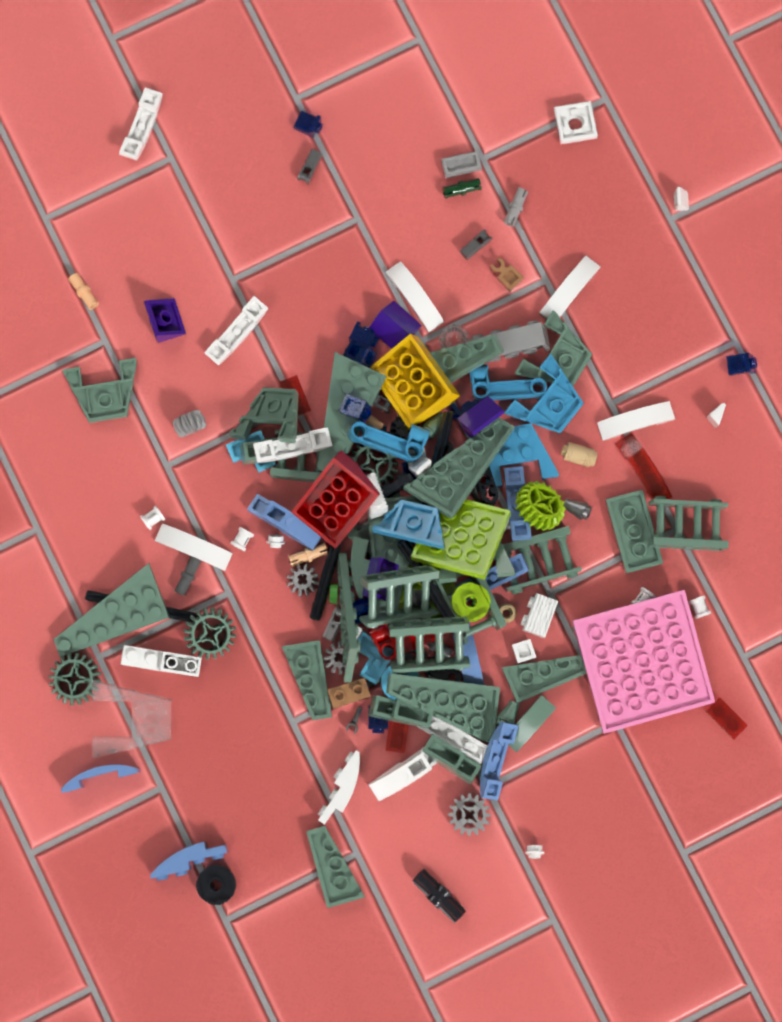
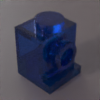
(363, 335)
(360, 353)

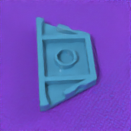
(412, 523)

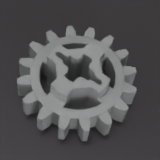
(462, 821)

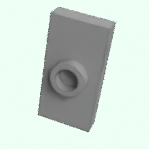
(461, 164)

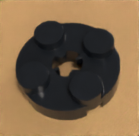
(210, 894)

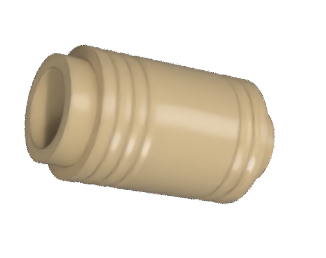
(579, 454)

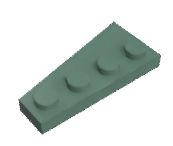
(468, 356)
(540, 676)

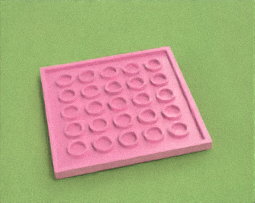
(643, 661)

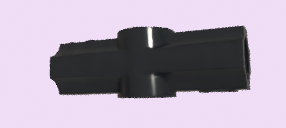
(439, 895)

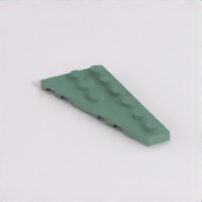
(350, 379)
(457, 473)
(387, 548)
(124, 610)
(349, 629)
(457, 703)

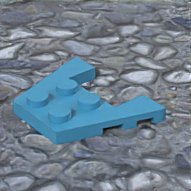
(556, 405)
(521, 448)

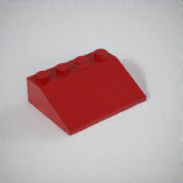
(336, 500)

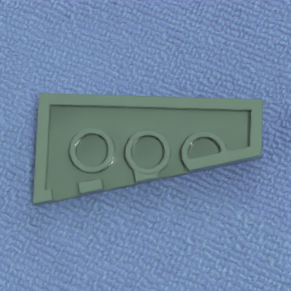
(309, 671)
(333, 872)

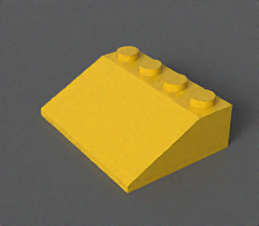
(414, 381)

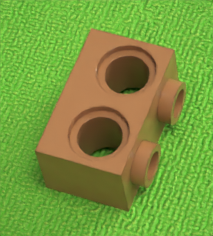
(349, 693)

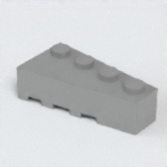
(520, 339)

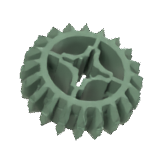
(380, 462)
(217, 629)
(74, 670)

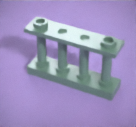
(299, 473)
(679, 540)
(541, 541)
(390, 581)
(495, 616)
(429, 626)

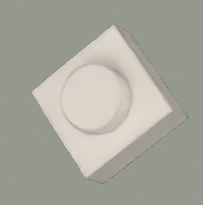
(523, 651)

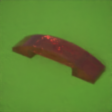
(643, 467)

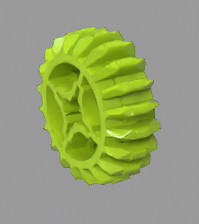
(540, 505)

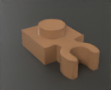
(508, 277)

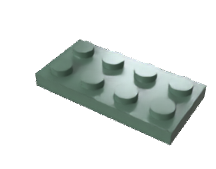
(633, 530)

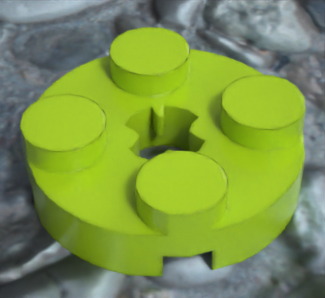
(476, 592)

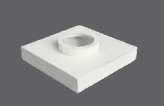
(581, 111)

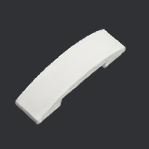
(142, 124)
(570, 287)
(415, 296)
(237, 331)
(635, 420)
(306, 443)
(193, 546)

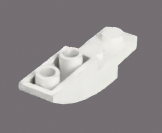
(160, 661)
(401, 775)
(346, 780)

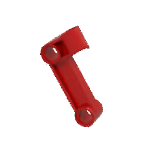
(381, 638)

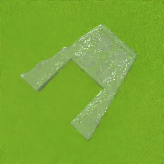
(149, 719)

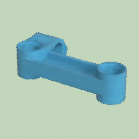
(504, 389)
(389, 443)

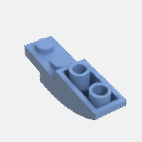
(284, 521)
(180, 861)

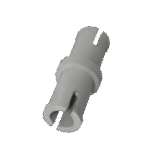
(515, 207)

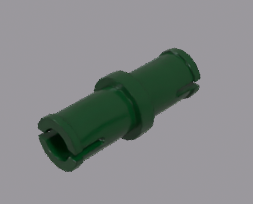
(461, 188)

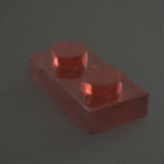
(294, 383)
(726, 718)
(397, 737)

